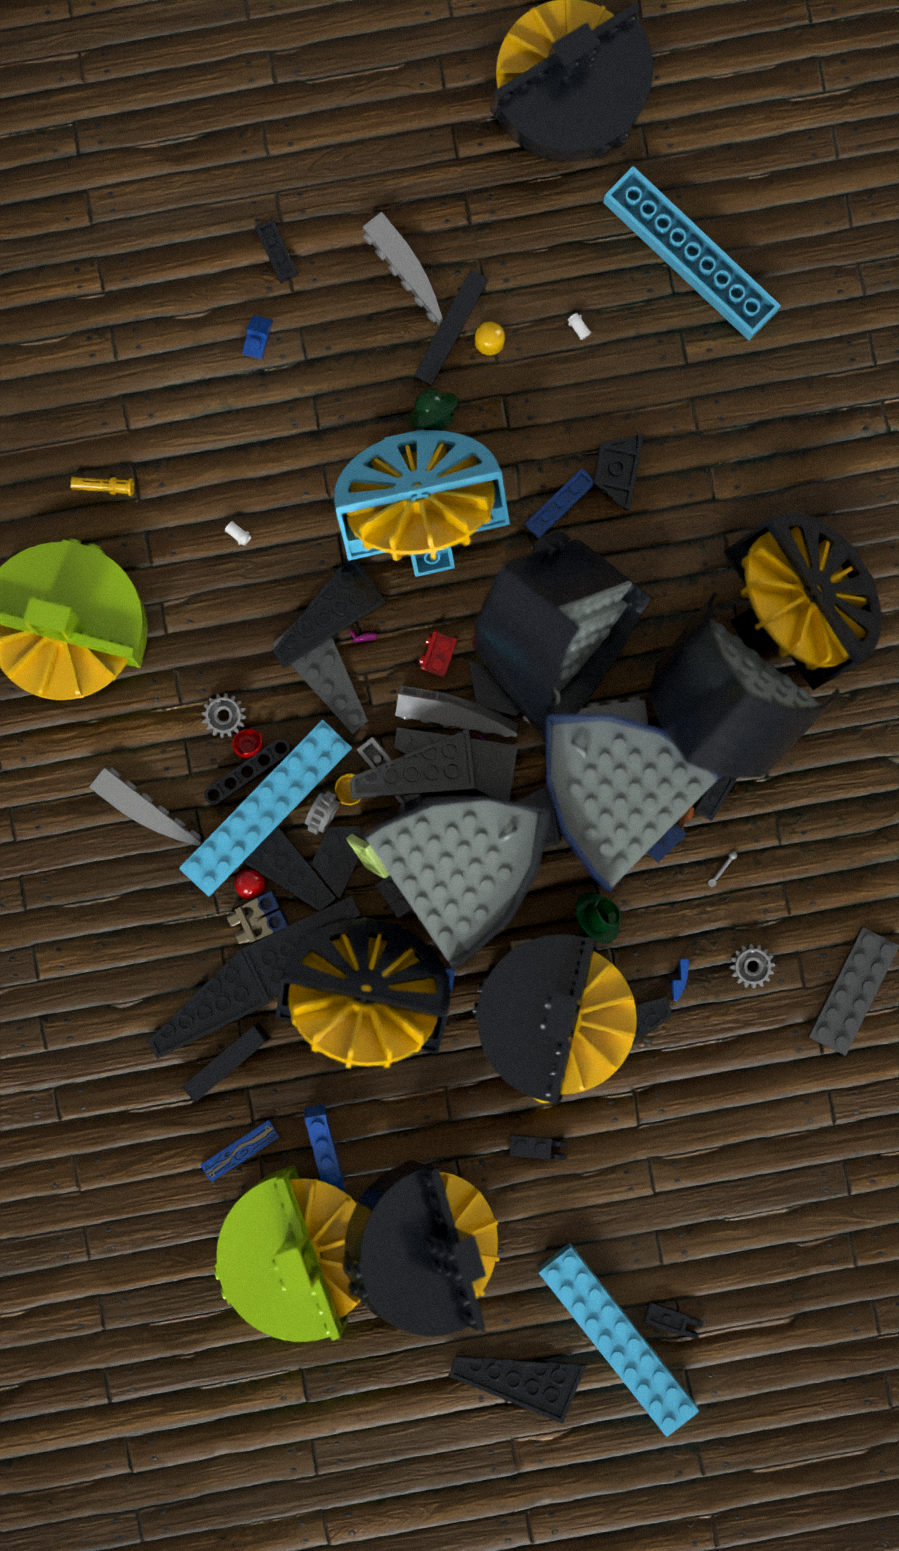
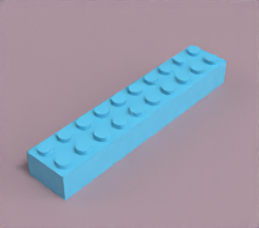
(691, 253)
(265, 808)
(618, 1339)

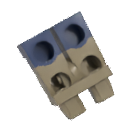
(252, 920)

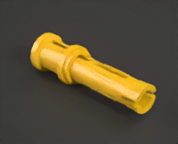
(112, 486)

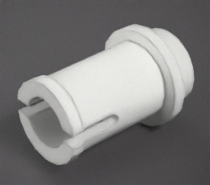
(579, 326)
(238, 533)

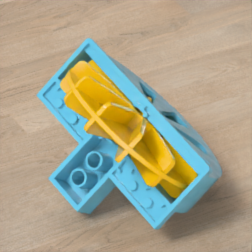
(419, 498)

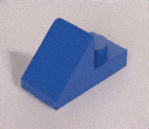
(257, 336)

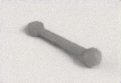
(712, 882)

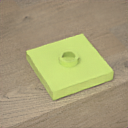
(367, 855)

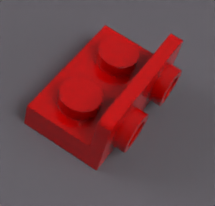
(438, 654)

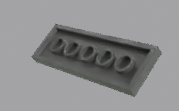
(853, 991)

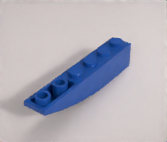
(324, 1146)

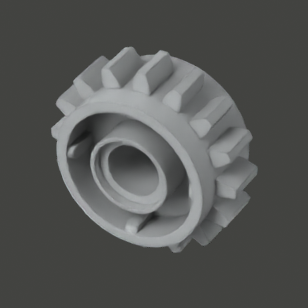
(235, 715)
(322, 812)
(744, 957)

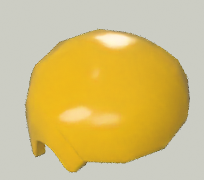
(489, 338)
(343, 790)

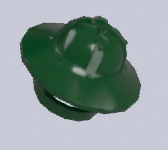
(433, 410)
(598, 917)

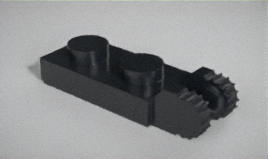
(536, 1147)
(671, 1320)

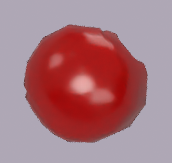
(247, 743)
(249, 884)

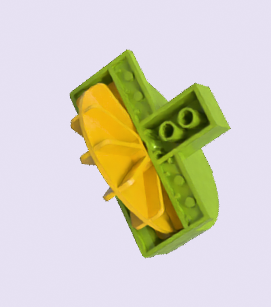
(68, 620)
(285, 1257)

